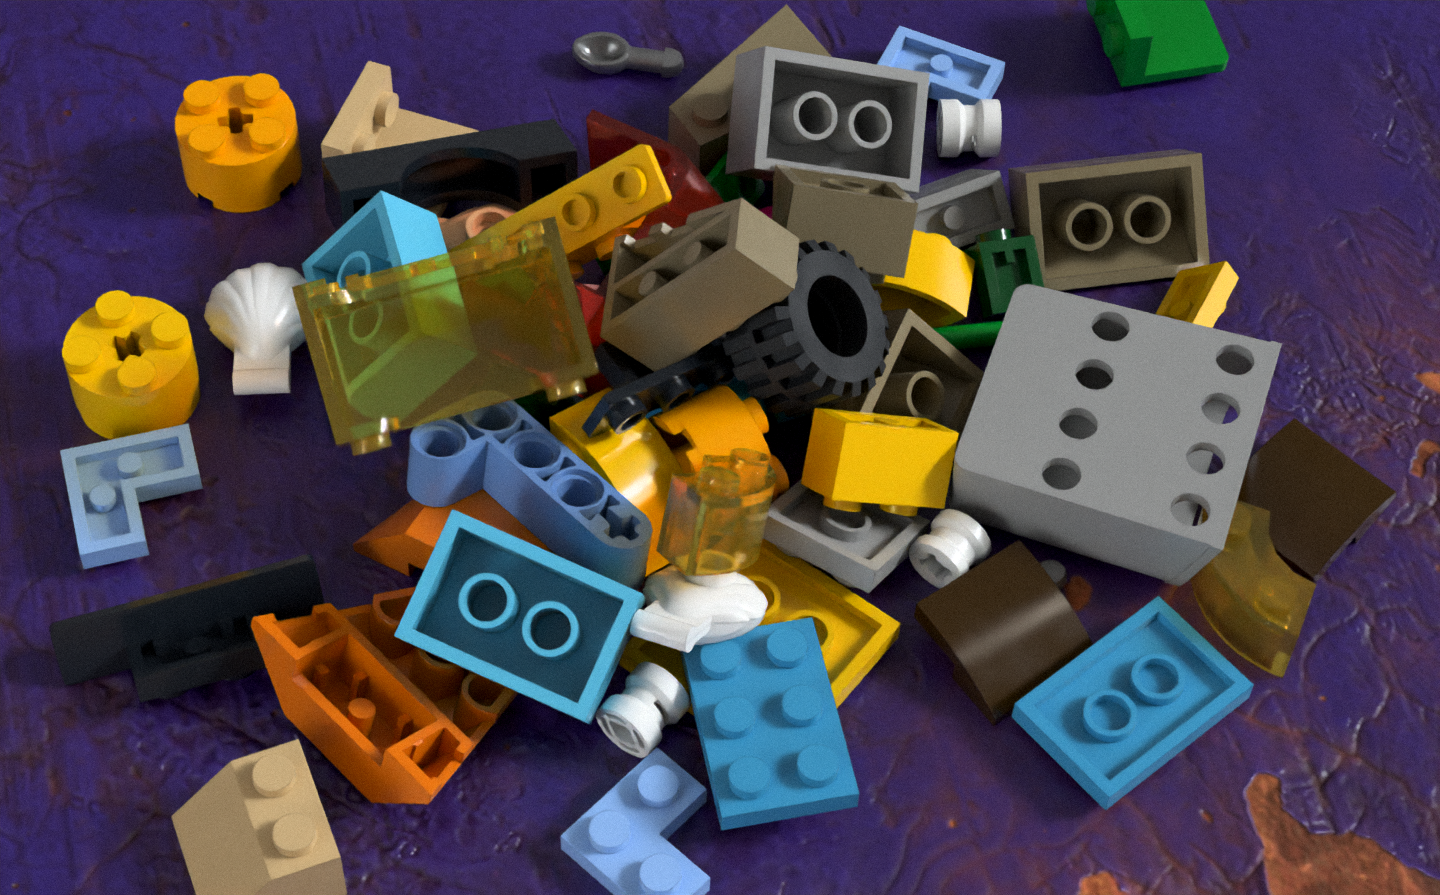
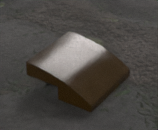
(1313, 497)
(1003, 629)

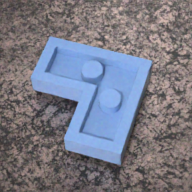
(952, 69)
(113, 477)
(628, 830)

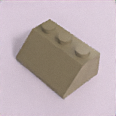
(1113, 217)

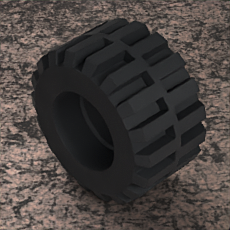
(816, 342)

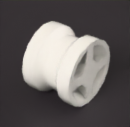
(950, 548)

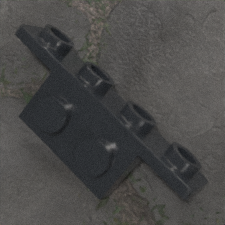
(642, 390)
(188, 632)

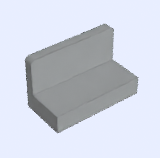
(963, 206)

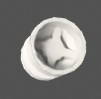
(968, 128)
(643, 709)

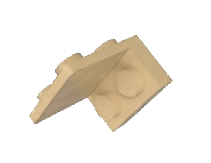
(374, 121)

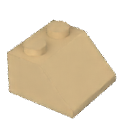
(260, 830)

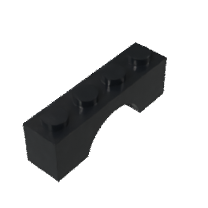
(493, 165)

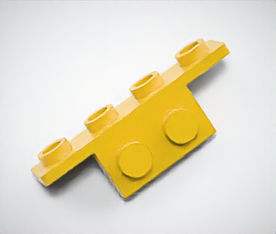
(594, 208)

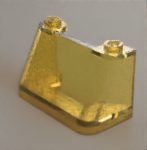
(446, 336)

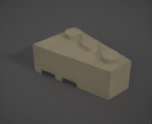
(702, 114)
(695, 281)

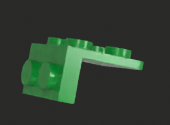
(1158, 39)

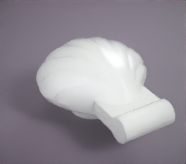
(260, 323)
(697, 609)

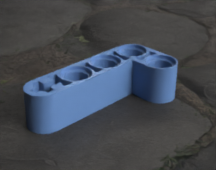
(536, 483)

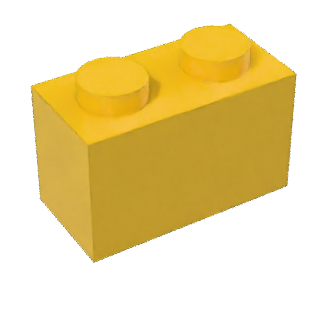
(878, 461)

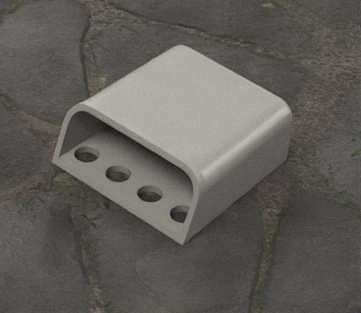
(1106, 429)

